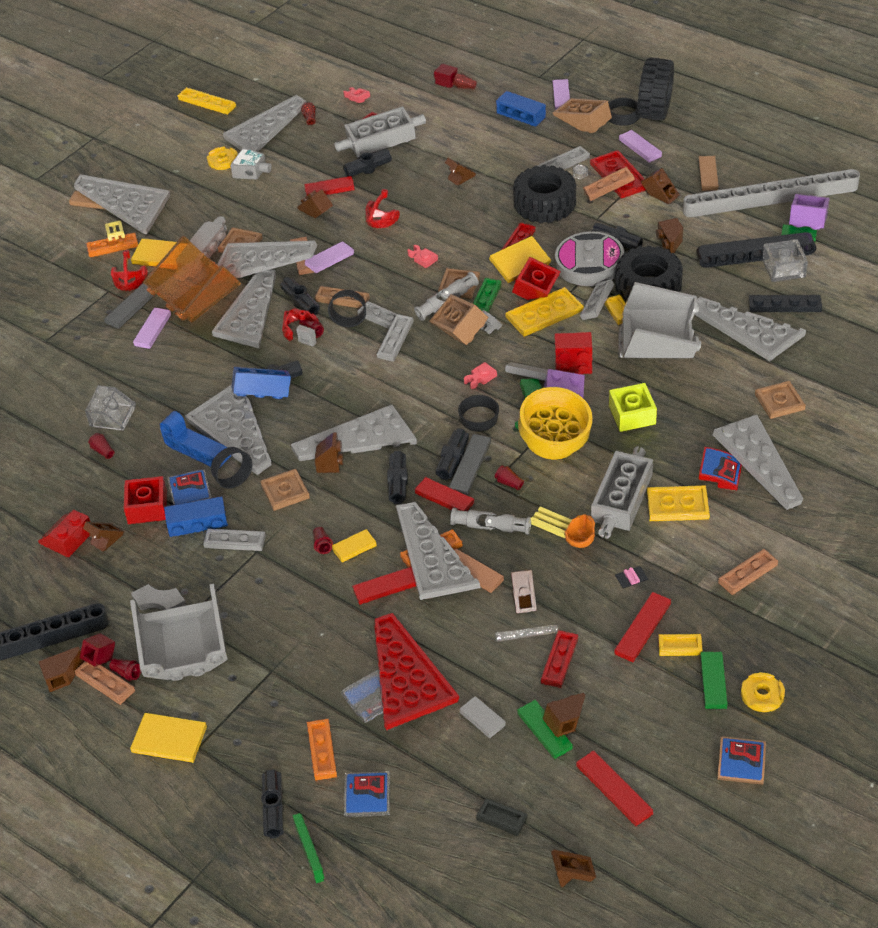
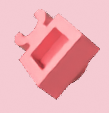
(357, 95)
(423, 257)
(480, 374)

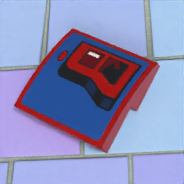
(720, 468)

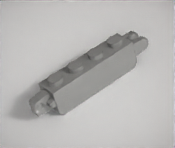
(210, 236)

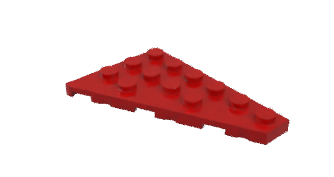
(407, 677)

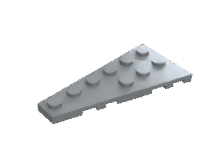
(262, 128)
(255, 257)
(248, 313)
(750, 329)
(362, 434)
(756, 452)
(432, 559)

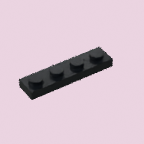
(785, 303)

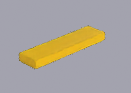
(206, 100)

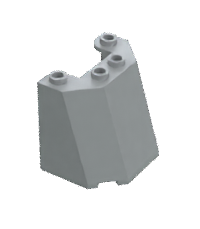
(658, 324)
(180, 640)

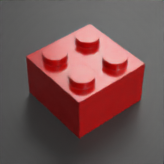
(573, 352)
(145, 500)

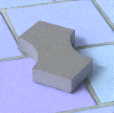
(150, 597)

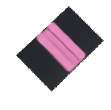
(631, 577)

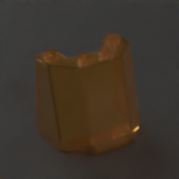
(189, 281)

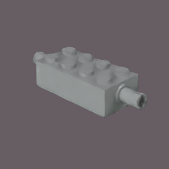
(380, 131)
(622, 491)

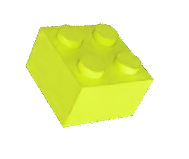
(632, 407)

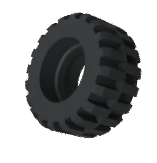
(655, 88)
(544, 194)
(651, 261)

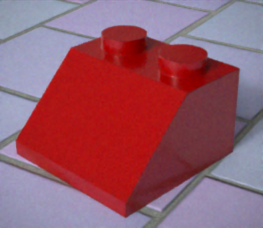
(535, 280)
(66, 533)

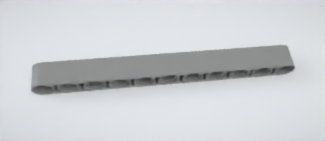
(770, 193)

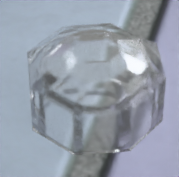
(580, 171)

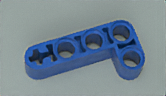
(189, 442)

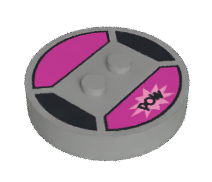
(588, 258)

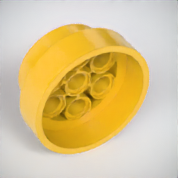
(554, 422)

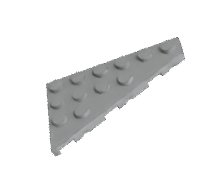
(130, 202)
(232, 423)

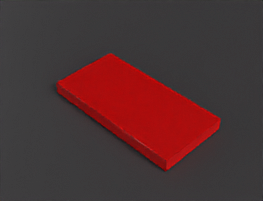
(613, 162)

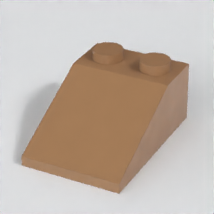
(584, 113)
(459, 319)

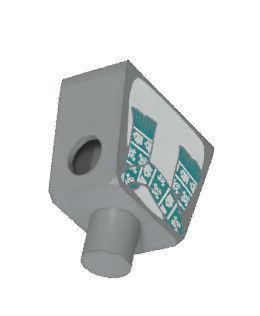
(249, 165)

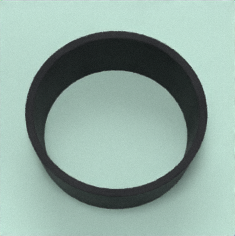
(623, 120)
(345, 321)
(478, 401)
(241, 475)

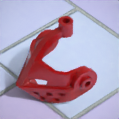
(387, 218)
(140, 275)
(292, 316)

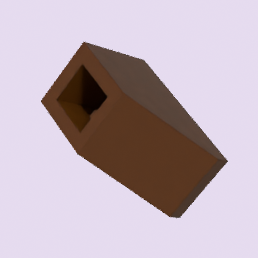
(660, 186)
(315, 204)
(670, 234)
(328, 455)
(61, 668)
(564, 714)

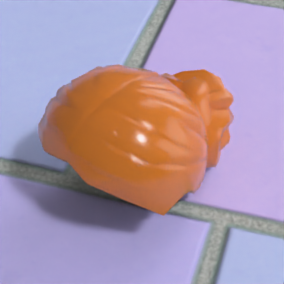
(580, 531)

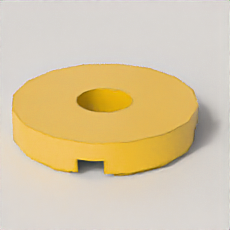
(221, 158)
(760, 702)

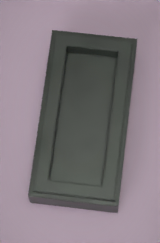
(501, 817)

